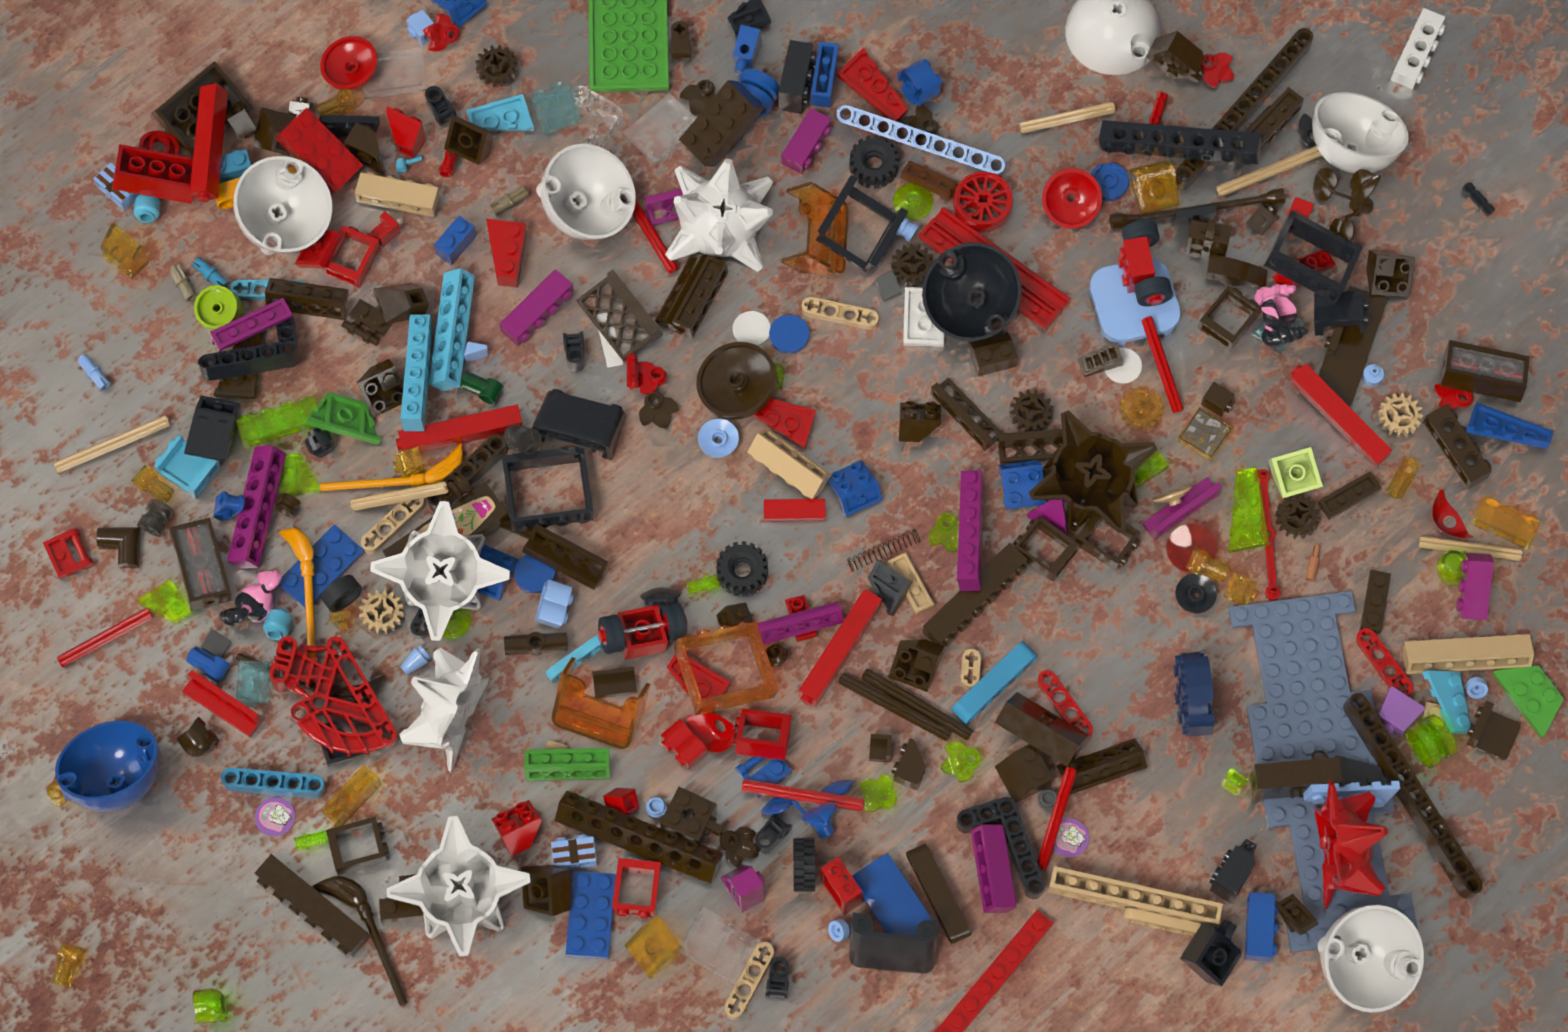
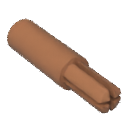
(1313, 564)

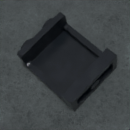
(1346, 312)

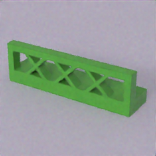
(567, 762)

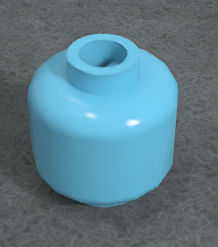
(146, 208)
(277, 623)

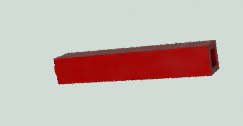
(209, 142)
(1340, 415)
(460, 430)
(839, 648)

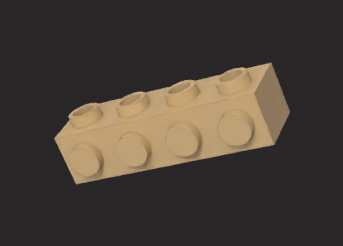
(397, 194)
(789, 463)

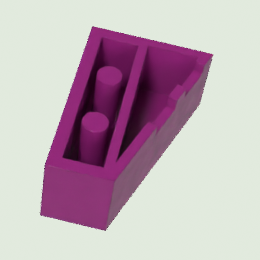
(745, 886)

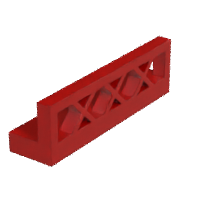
(222, 704)

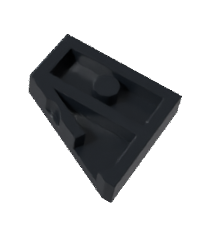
(889, 585)

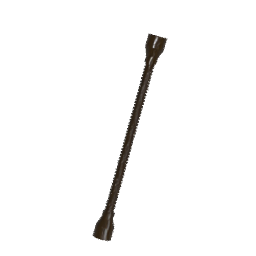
(1273, 197)

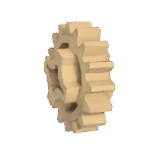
(1398, 424)
(389, 613)

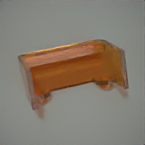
(814, 206)
(595, 717)

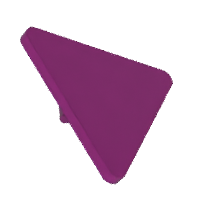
(1053, 512)

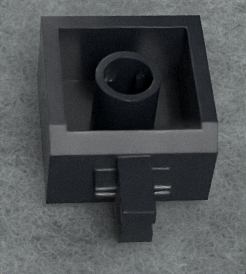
(1234, 872)
(1212, 952)

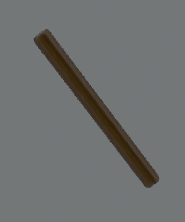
(917, 704)
(895, 706)

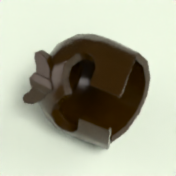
(198, 740)

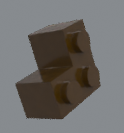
(398, 912)

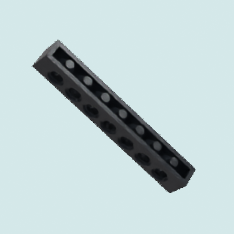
(1173, 135)

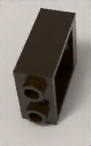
(1219, 333)
(1130, 532)
(1054, 533)
(363, 862)

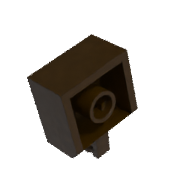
(1176, 57)
(1207, 238)
(703, 818)

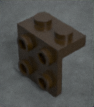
(1492, 732)

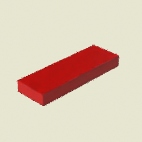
(794, 509)

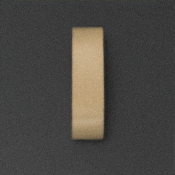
(965, 668)

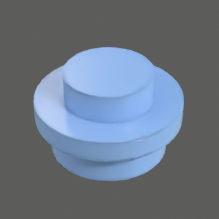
(656, 807)

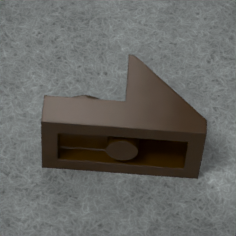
(1296, 915)

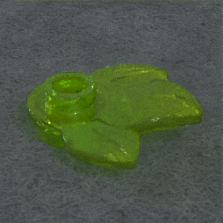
(945, 535)
(958, 763)
(875, 791)

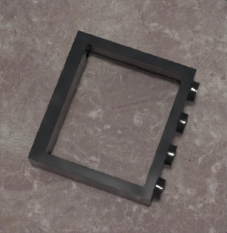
(1321, 238)
(543, 459)

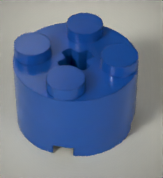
(919, 82)

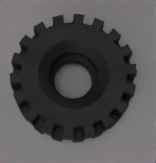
(869, 149)
(742, 554)
(804, 864)

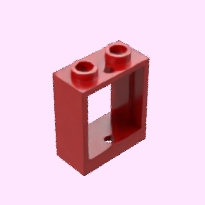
(345, 274)
(759, 747)
(640, 867)
(844, 892)

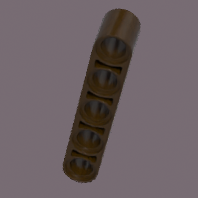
(470, 464)
(938, 893)

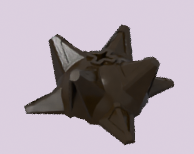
(1092, 474)

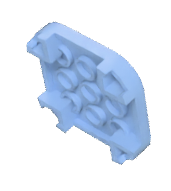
(1119, 311)

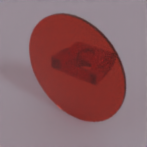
(1185, 540)

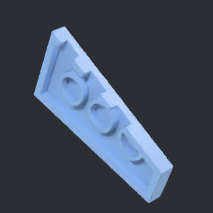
(1318, 792)

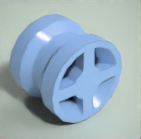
(907, 229)

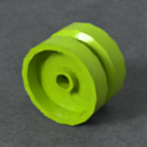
(215, 298)

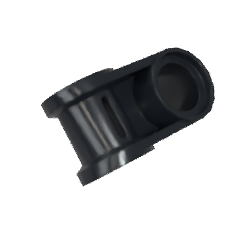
(441, 107)
(574, 347)
(775, 831)
(778, 983)

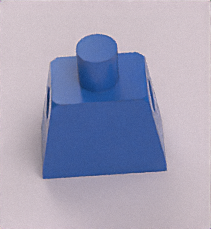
(746, 48)

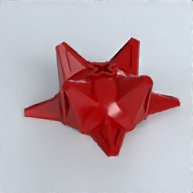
(1348, 844)

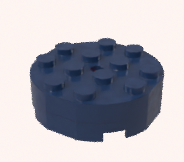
(1194, 693)

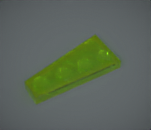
(1248, 513)

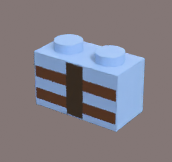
(104, 182)
(574, 852)

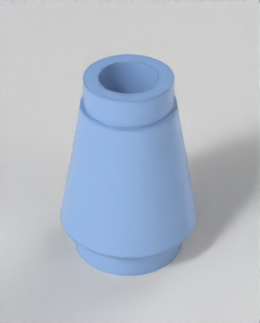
(415, 660)

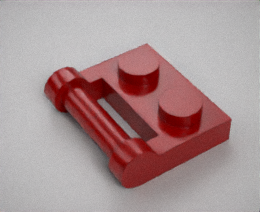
(61, 555)

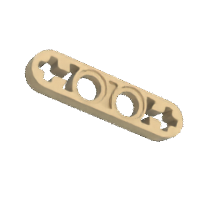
(841, 309)
(395, 525)
(1161, 921)
(746, 979)

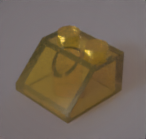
(1154, 186)
(123, 252)
(654, 947)

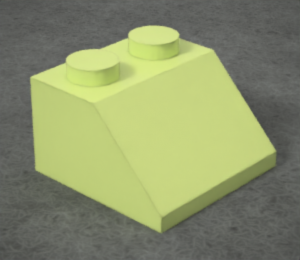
(1295, 472)

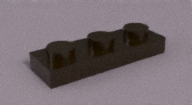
(1349, 495)
(1375, 601)

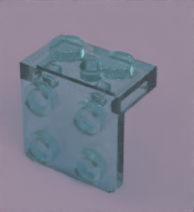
(554, 107)

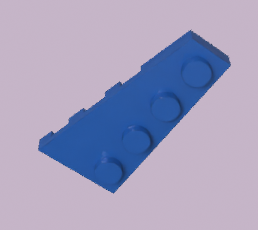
(1502, 426)

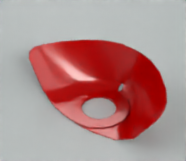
(1440, 510)
(704, 728)

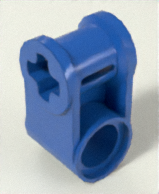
(227, 506)

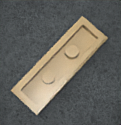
(917, 594)

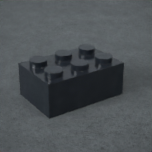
(796, 77)

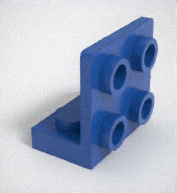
(460, 10)
(1017, 482)
(855, 487)
(501, 559)

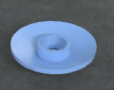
(718, 429)

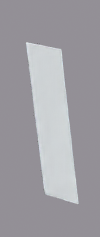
(611, 356)

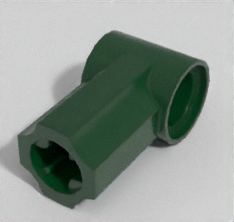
(486, 389)

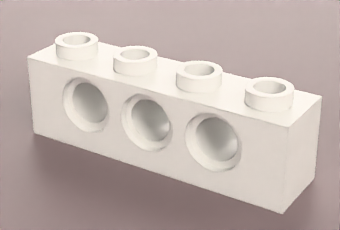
(1427, 22)

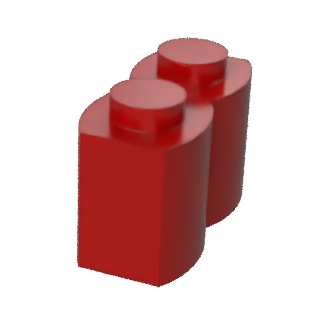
(683, 744)

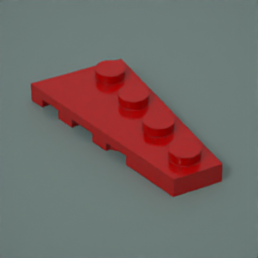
(867, 81)

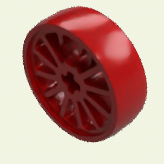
(973, 201)

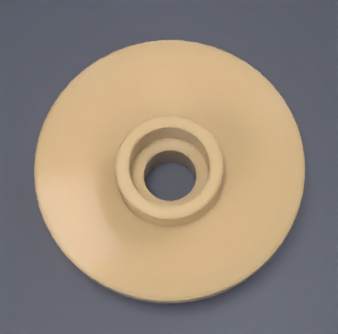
(1172, 496)

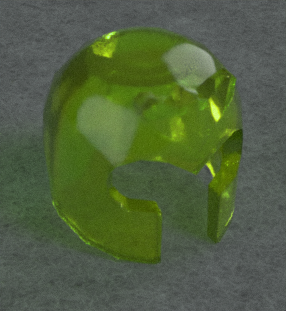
(1449, 567)
(209, 1006)

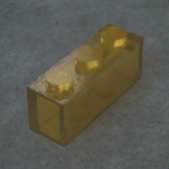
(1505, 522)
(351, 797)

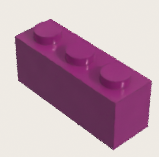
(806, 141)
(1475, 586)

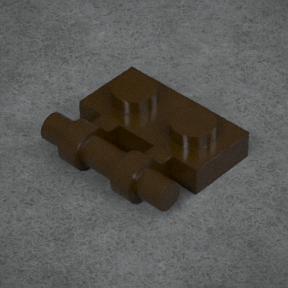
(370, 317)

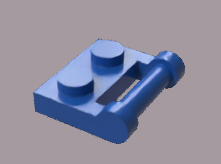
(772, 772)

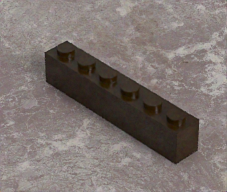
(968, 604)
(312, 905)

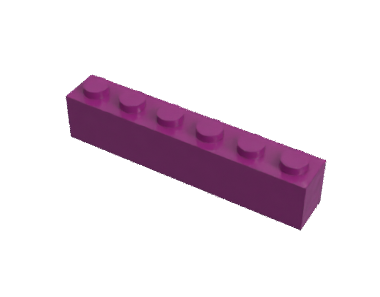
(970, 530)

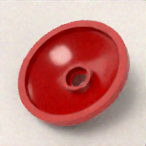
(344, 56)
(1079, 210)

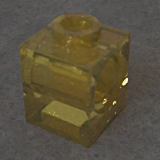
(408, 462)
(1241, 590)

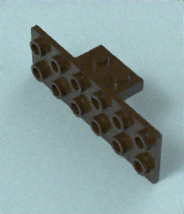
(1350, 350)

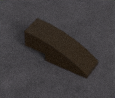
(1236, 272)

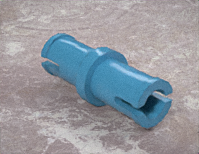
(210, 273)

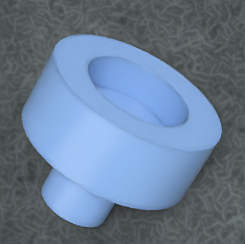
(1373, 375)
(1476, 687)
(839, 930)

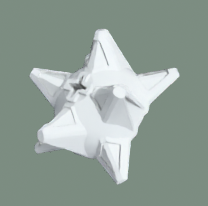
(701, 218)
(422, 561)
(446, 703)
(478, 886)

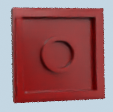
(318, 253)

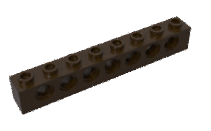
(638, 837)

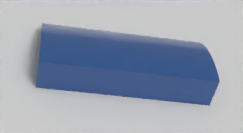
(890, 897)

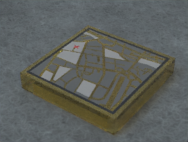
(1204, 434)

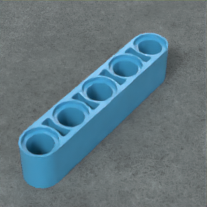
(994, 682)
(264, 778)

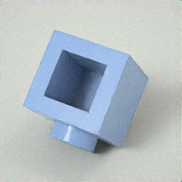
(416, 24)

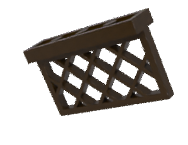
(631, 303)

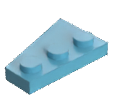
(502, 115)
(1450, 694)

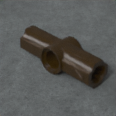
(522, 643)

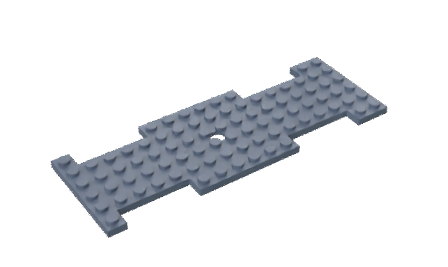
(1302, 715)

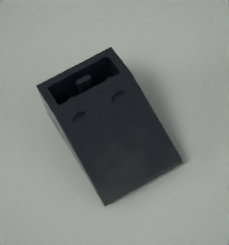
(213, 428)

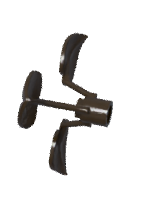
(1362, 186)

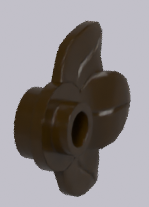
(698, 98)
(921, 121)
(658, 413)
(742, 846)

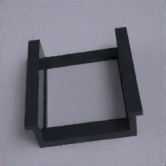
(894, 220)

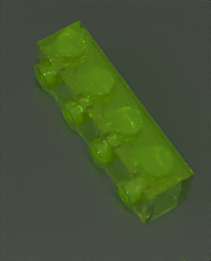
(276, 423)

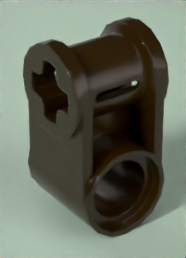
(680, 42)

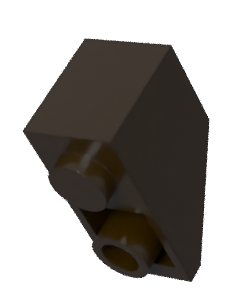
(911, 766)

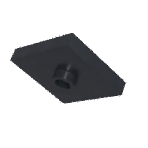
(1185, 216)

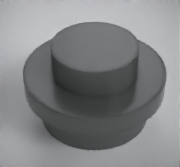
(1047, 799)

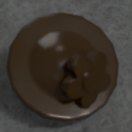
(776, 654)

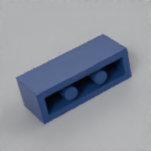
(824, 74)
(1260, 927)

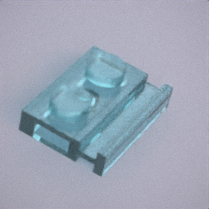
(253, 682)

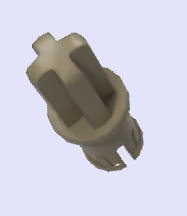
(509, 200)
(183, 282)

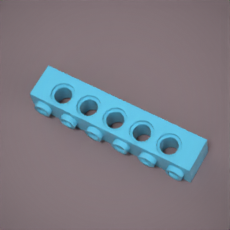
(451, 329)
(416, 373)

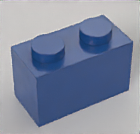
(455, 240)

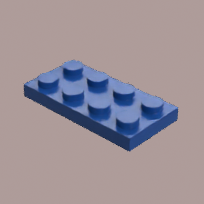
(332, 558)
(590, 915)

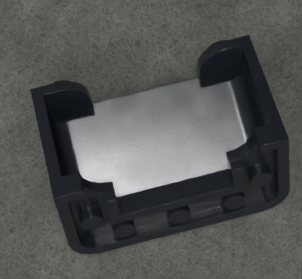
(580, 422)
(891, 950)

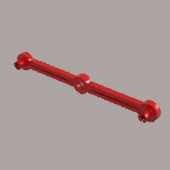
(1272, 591)

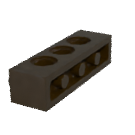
(1457, 457)

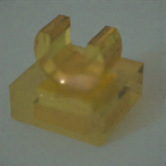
(341, 618)

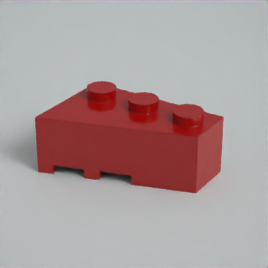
(507, 249)

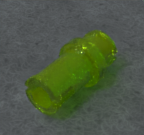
(702, 584)
(309, 840)

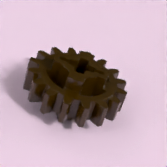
(506, 62)
(915, 256)
(1022, 408)
(1292, 523)

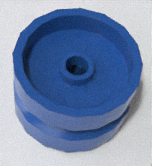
(761, 87)

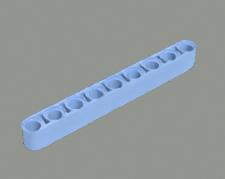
(913, 132)

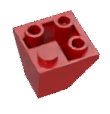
(406, 132)
(517, 827)

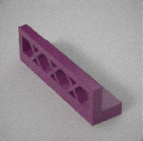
(661, 202)
(250, 324)
(1173, 515)
(800, 622)

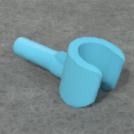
(401, 163)

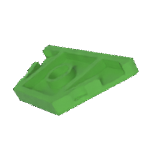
(344, 417)
(1532, 695)

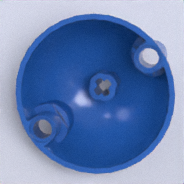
(108, 766)

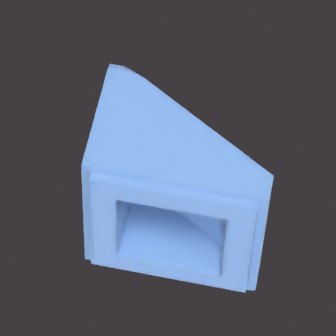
(475, 351)

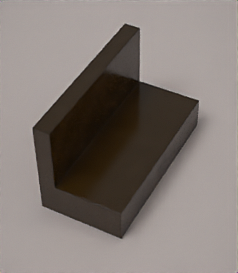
(614, 682)

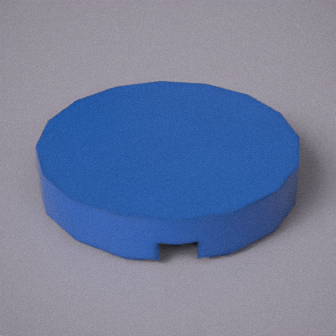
(1112, 180)
(789, 334)
(532, 574)

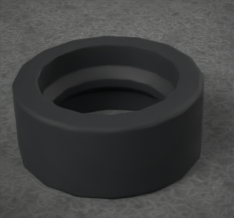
(341, 593)

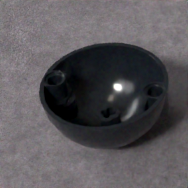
(981, 274)

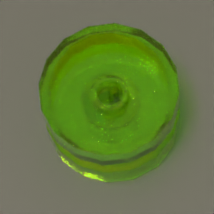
(1431, 741)

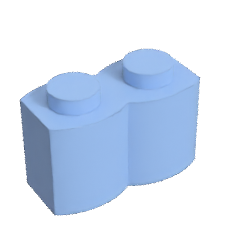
(553, 604)

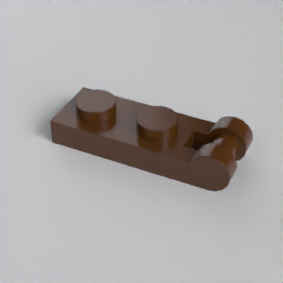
(929, 180)

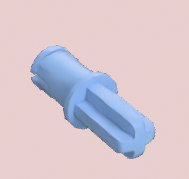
(93, 372)

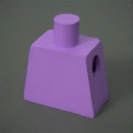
(1399, 712)

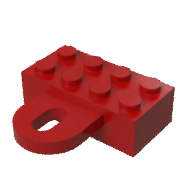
(154, 172)

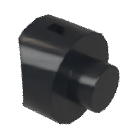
(317, 440)

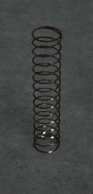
(883, 548)

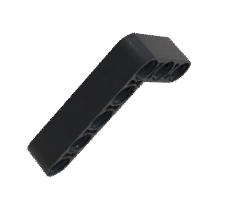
(254, 358)
(1012, 838)

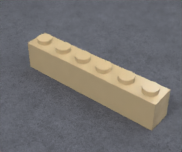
(1468, 653)

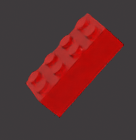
(315, 145)

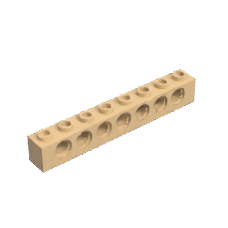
(1129, 895)

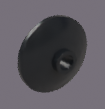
(1196, 584)

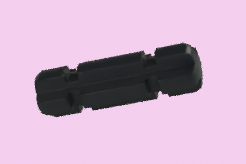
(1478, 199)

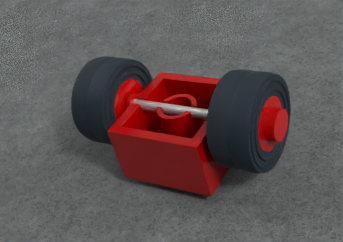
(1138, 264)
(642, 630)

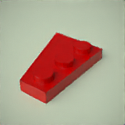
(788, 420)
(707, 681)

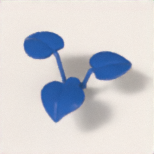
(817, 817)

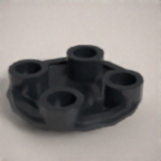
(660, 594)

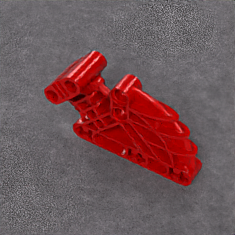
(297, 667)

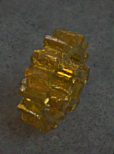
(1141, 399)

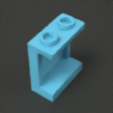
(184, 470)

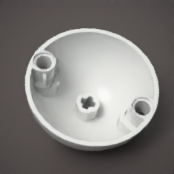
(1104, 38)
(1346, 134)
(585, 191)
(301, 205)
(1370, 978)

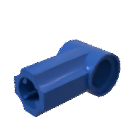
(211, 666)

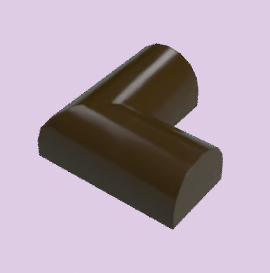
(125, 540)

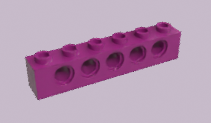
(258, 506)

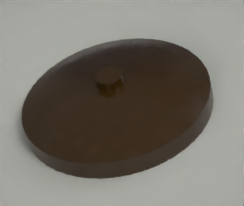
(736, 380)

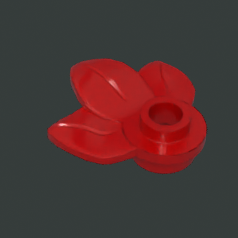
(439, 33)
(1218, 70)
(647, 377)
(1451, 397)

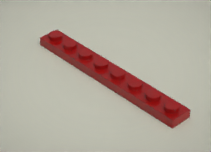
(997, 974)

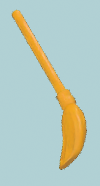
(433, 475)
(304, 552)

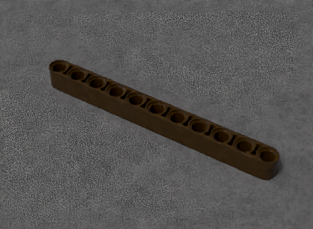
(1249, 101)
(1413, 806)

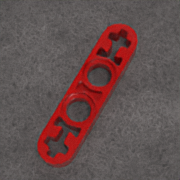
(1387, 661)
(1068, 703)

